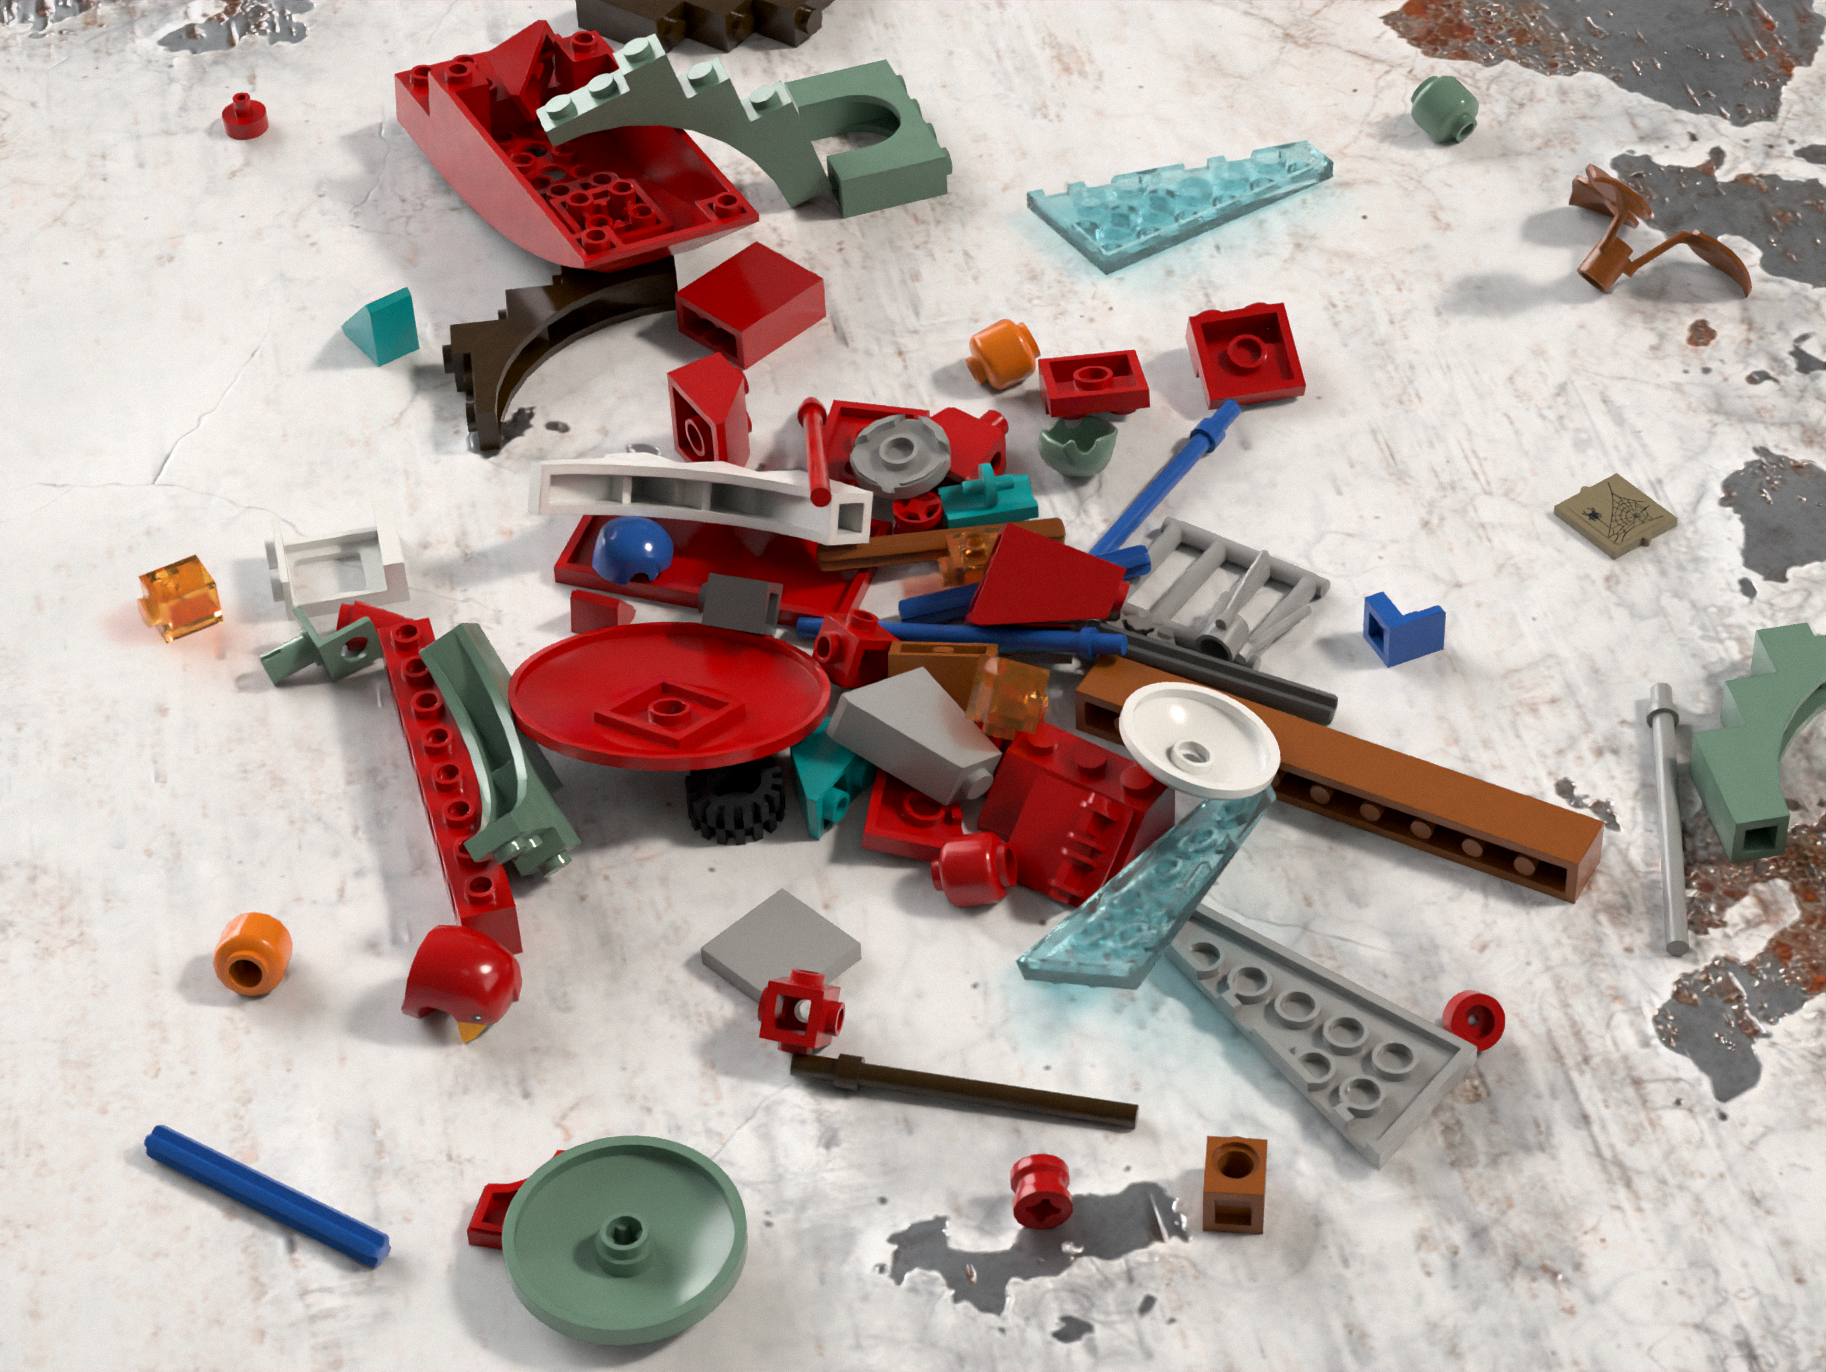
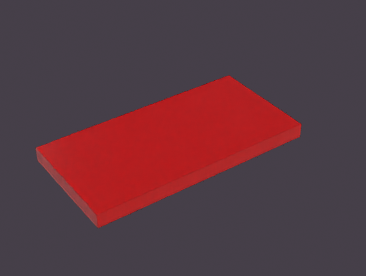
(730, 551)

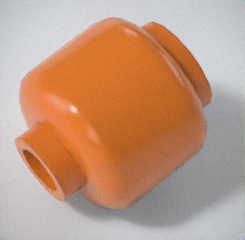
(1002, 354)
(253, 954)

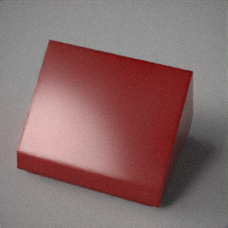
(597, 611)

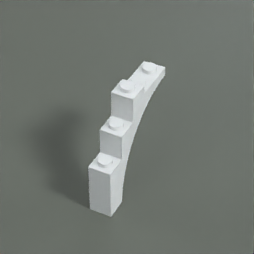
(701, 492)

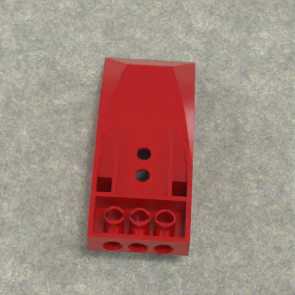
(624, 189)

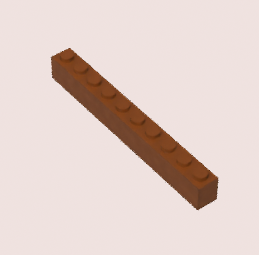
(1389, 792)

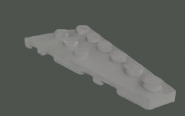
(1342, 1046)

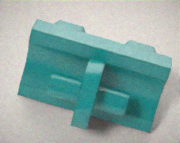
(988, 500)

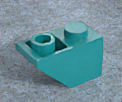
(827, 779)

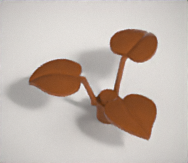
(1612, 255)

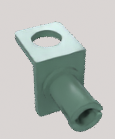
(309, 648)

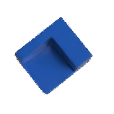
(1398, 636)

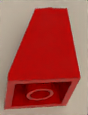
(1043, 583)

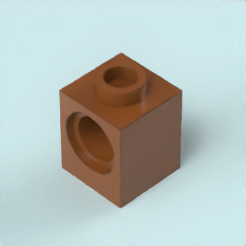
(1234, 1184)

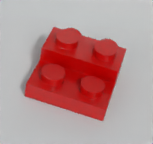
(1245, 355)
(1092, 384)

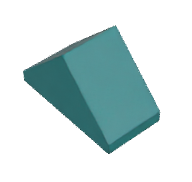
(385, 328)

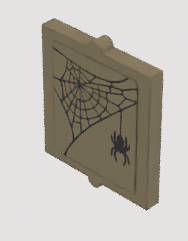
(1615, 516)

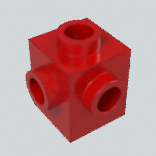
(853, 648)
(782, 1017)

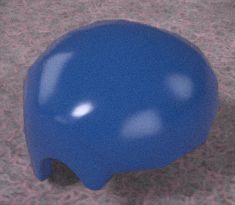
(632, 547)

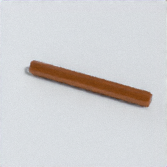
(914, 546)

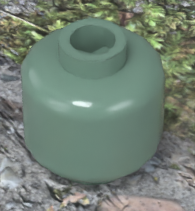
(1444, 109)

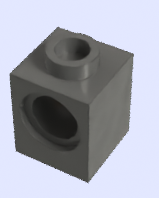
(740, 604)

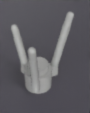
(1227, 632)

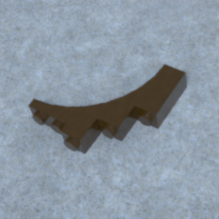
(709, 22)
(500, 354)

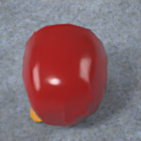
(464, 976)

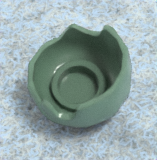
(1078, 450)

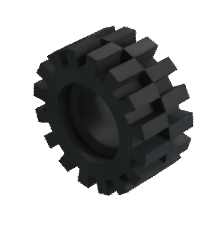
(736, 816)

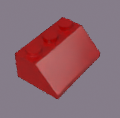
(1087, 768)

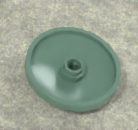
(625, 1240)

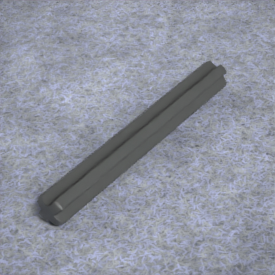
(1227, 676)

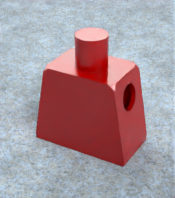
(972, 443)

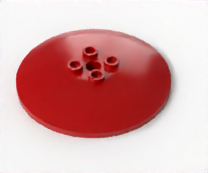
(669, 696)

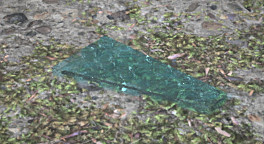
(1169, 205)

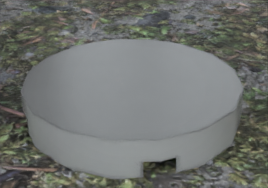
(900, 457)

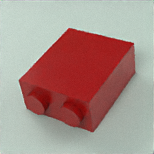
(750, 305)

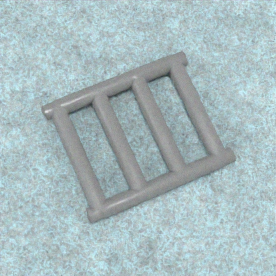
(1216, 551)

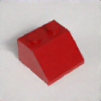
(710, 411)

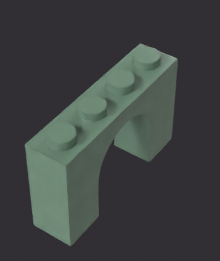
(876, 101)

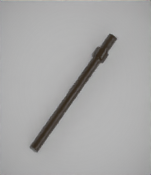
(852, 1072)

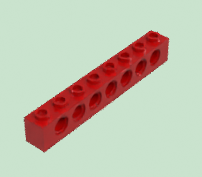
(446, 786)

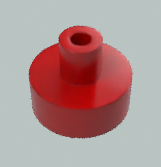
(244, 118)
(1474, 1018)

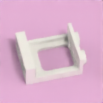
(375, 546)

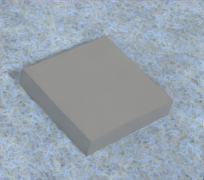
(774, 940)

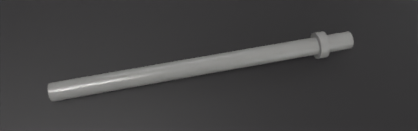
(1663, 718)

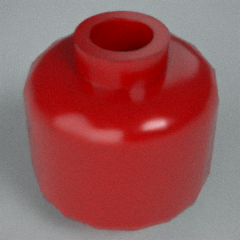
(974, 869)

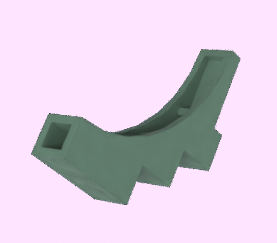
(700, 101)
(1760, 717)
(512, 772)

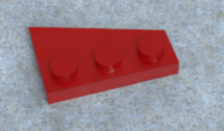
(907, 820)

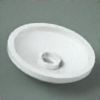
(1199, 741)

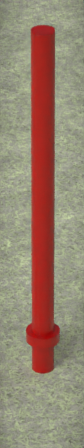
(812, 418)

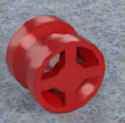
(917, 514)
(1041, 1191)

